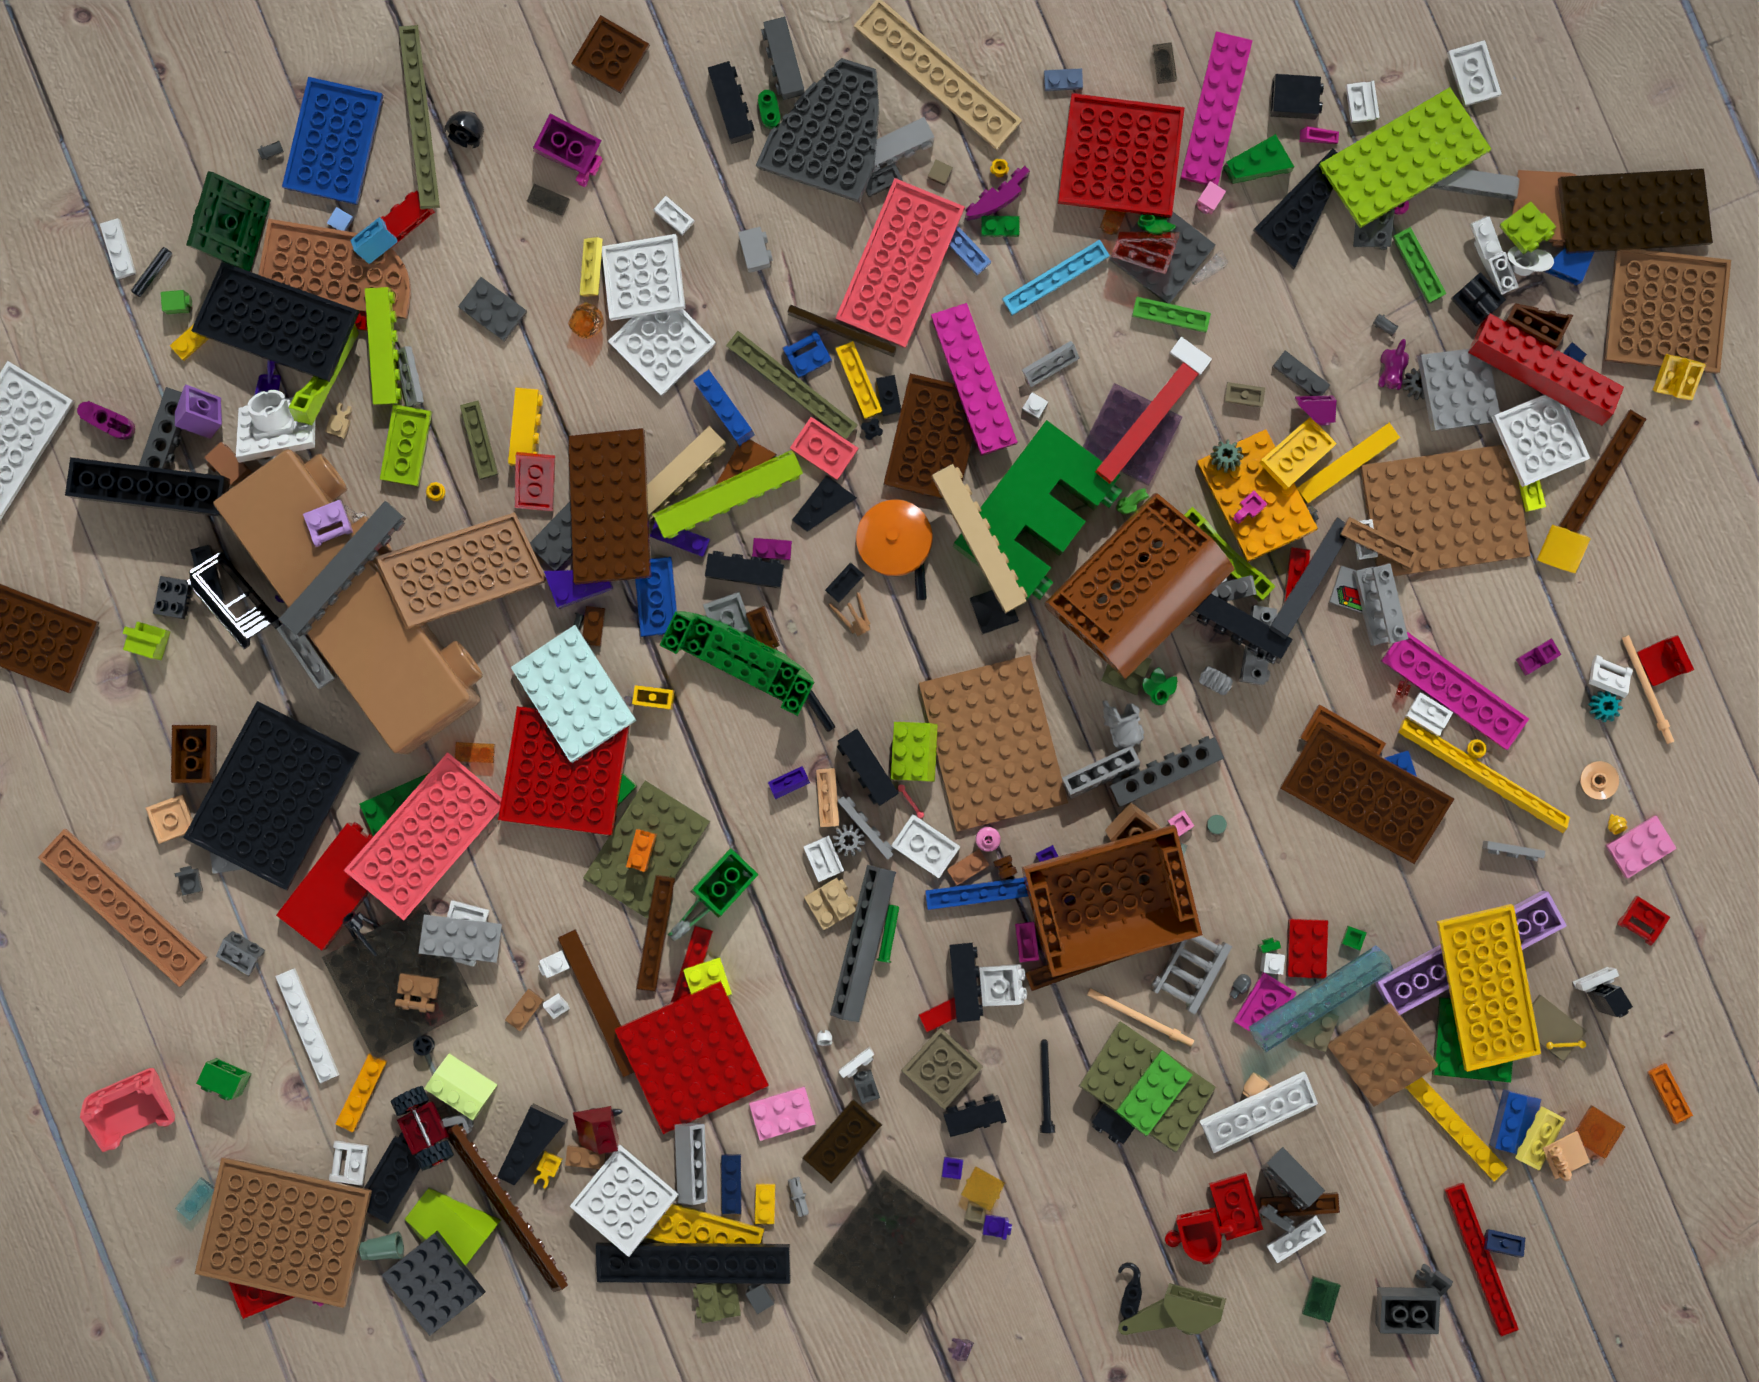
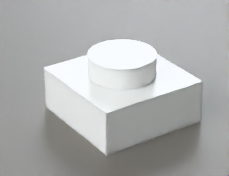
(1035, 405)
(556, 1006)

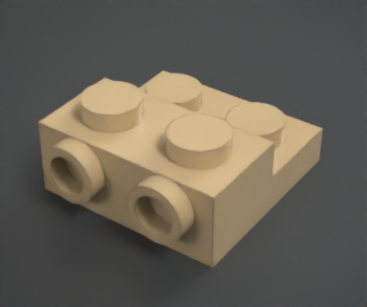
(831, 903)

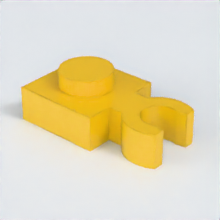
(548, 1167)

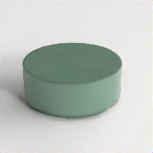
(1216, 824)

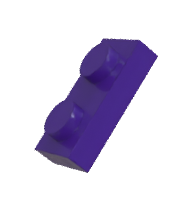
(789, 782)

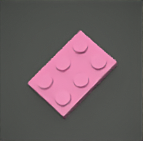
(1641, 846)
(782, 1113)

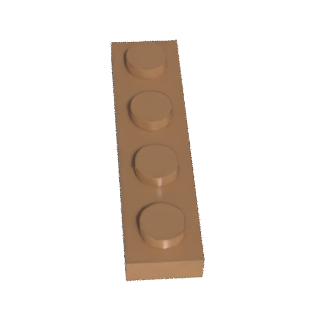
(1379, 542)

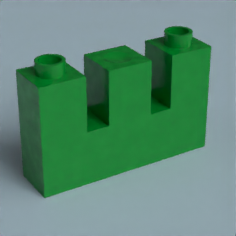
(1025, 503)

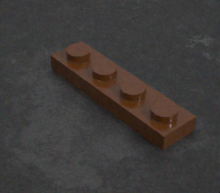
(1325, 1204)

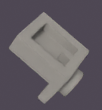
(458, 1119)

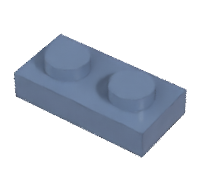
(1063, 79)

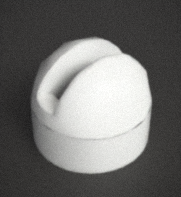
(824, 1038)

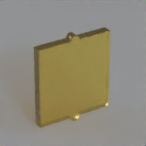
(982, 1188)

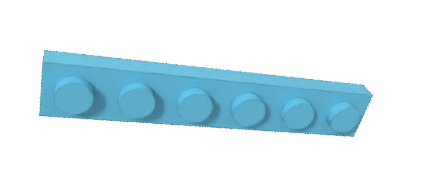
(1055, 277)

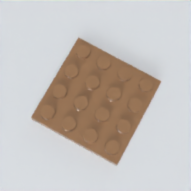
(1382, 1054)

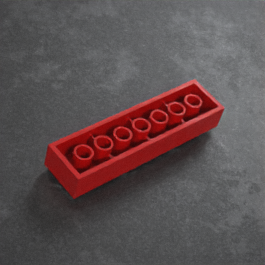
(1546, 369)

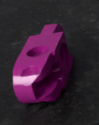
(92, 414)

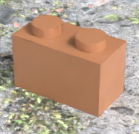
(225, 462)

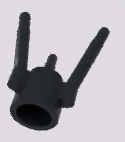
(354, 923)

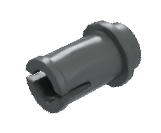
(270, 150)
(1385, 324)

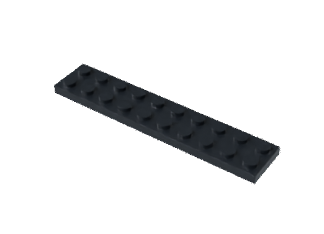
(695, 1263)

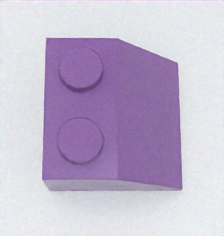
(198, 412)

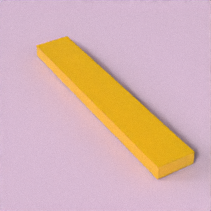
(1348, 463)

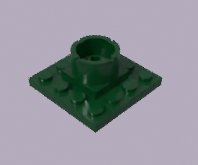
(228, 221)

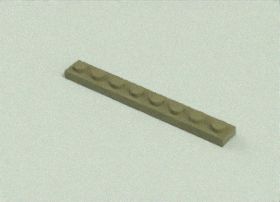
(791, 385)

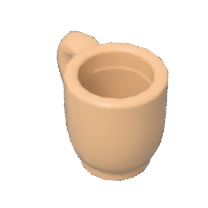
(1255, 1085)

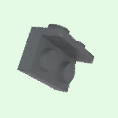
(240, 952)

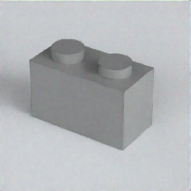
(754, 249)

